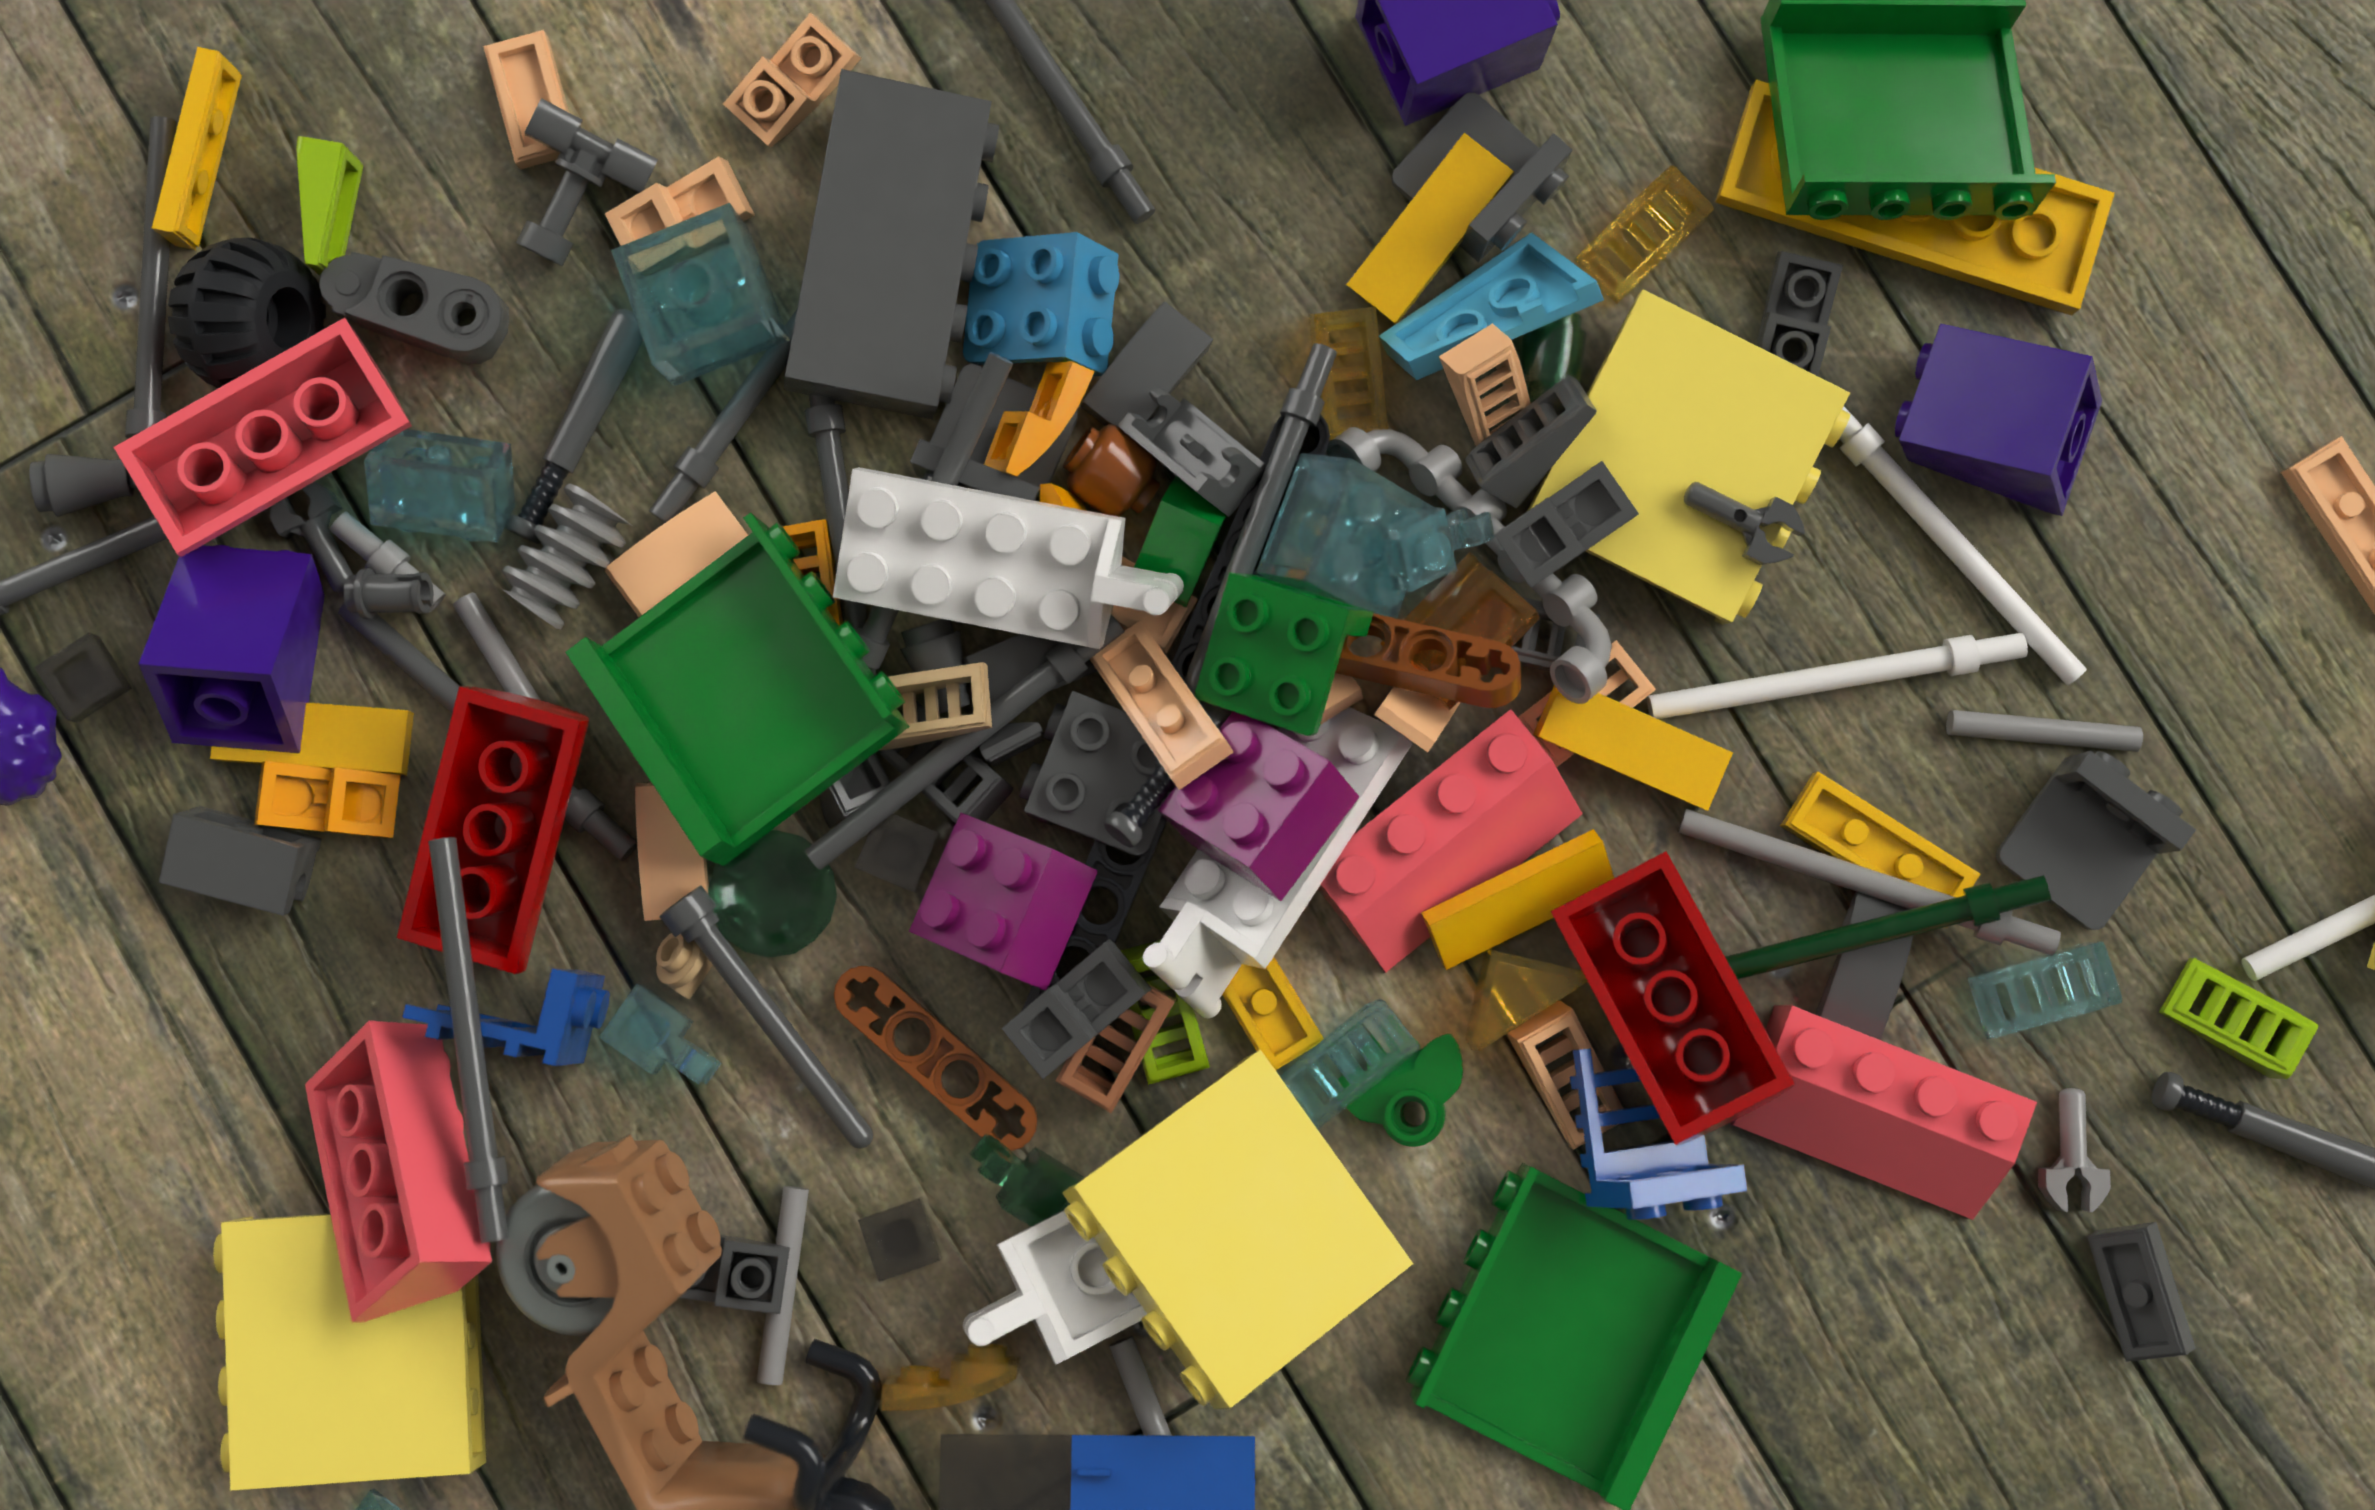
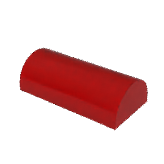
(505, 802)
(1673, 1000)

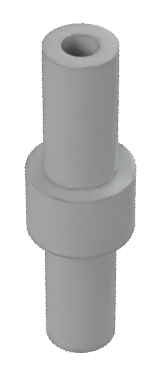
(380, 555)

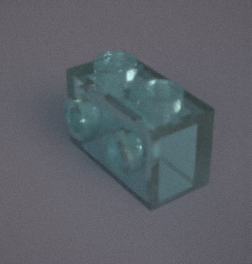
(441, 485)

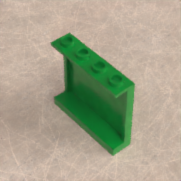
(1900, 108)
(742, 694)
(1572, 1334)

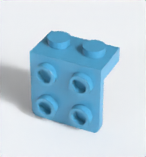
(1042, 301)

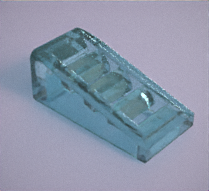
(2096, 971)
(1389, 1034)

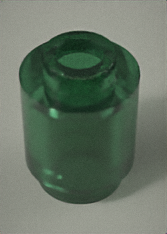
(1552, 354)

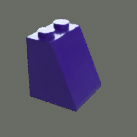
(1453, 47)
(2001, 415)
(236, 648)

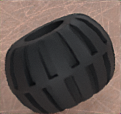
(241, 307)

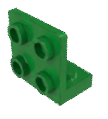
(1276, 651)

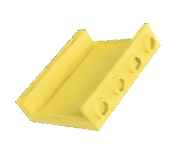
(1704, 408)
(1236, 1232)
(334, 1395)

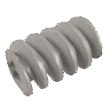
(564, 555)

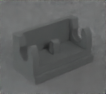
(1196, 451)
(238, 860)

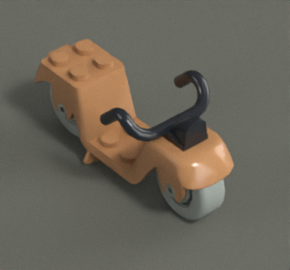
(604, 1254)

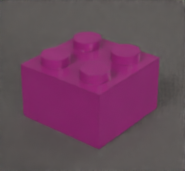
(1262, 805)
(1003, 901)

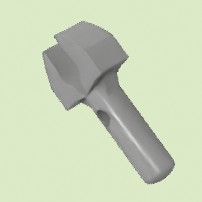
(2073, 1158)

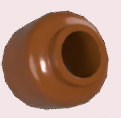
(1111, 471)

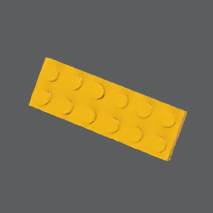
(2028, 258)

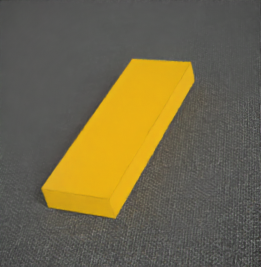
(197, 149)
(1430, 228)
(342, 739)
(1636, 746)
(1861, 834)
(1516, 899)
(1271, 1013)

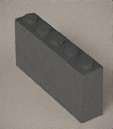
(891, 246)

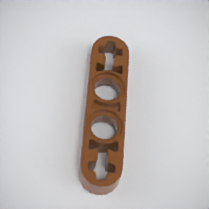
(1406, 638)
(929, 1065)

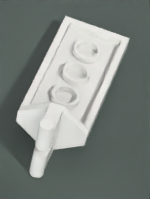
(990, 560)
(1233, 922)
(1058, 1289)

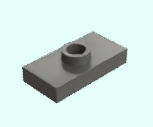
(2141, 1292)

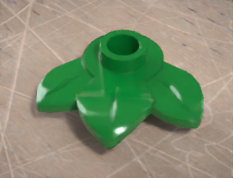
(1425, 1078)

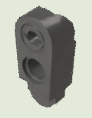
(373, 289)

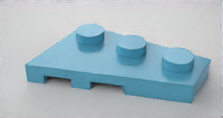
(1514, 291)

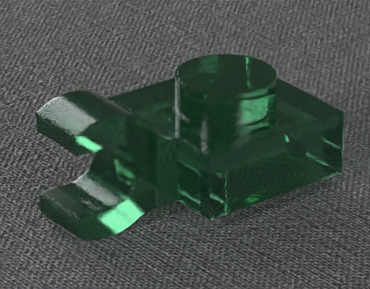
(1029, 1187)

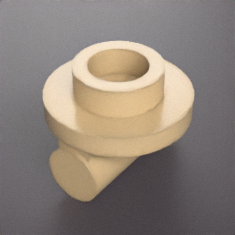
(681, 965)

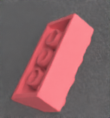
(262, 437)
(1446, 835)
(1890, 1114)
(395, 1170)

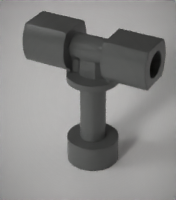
(586, 161)

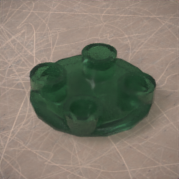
(773, 896)

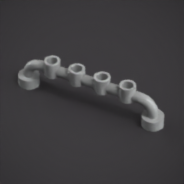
(1578, 671)

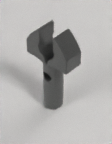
(1748, 520)
(315, 531)

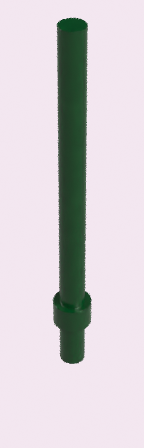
(1979, 904)

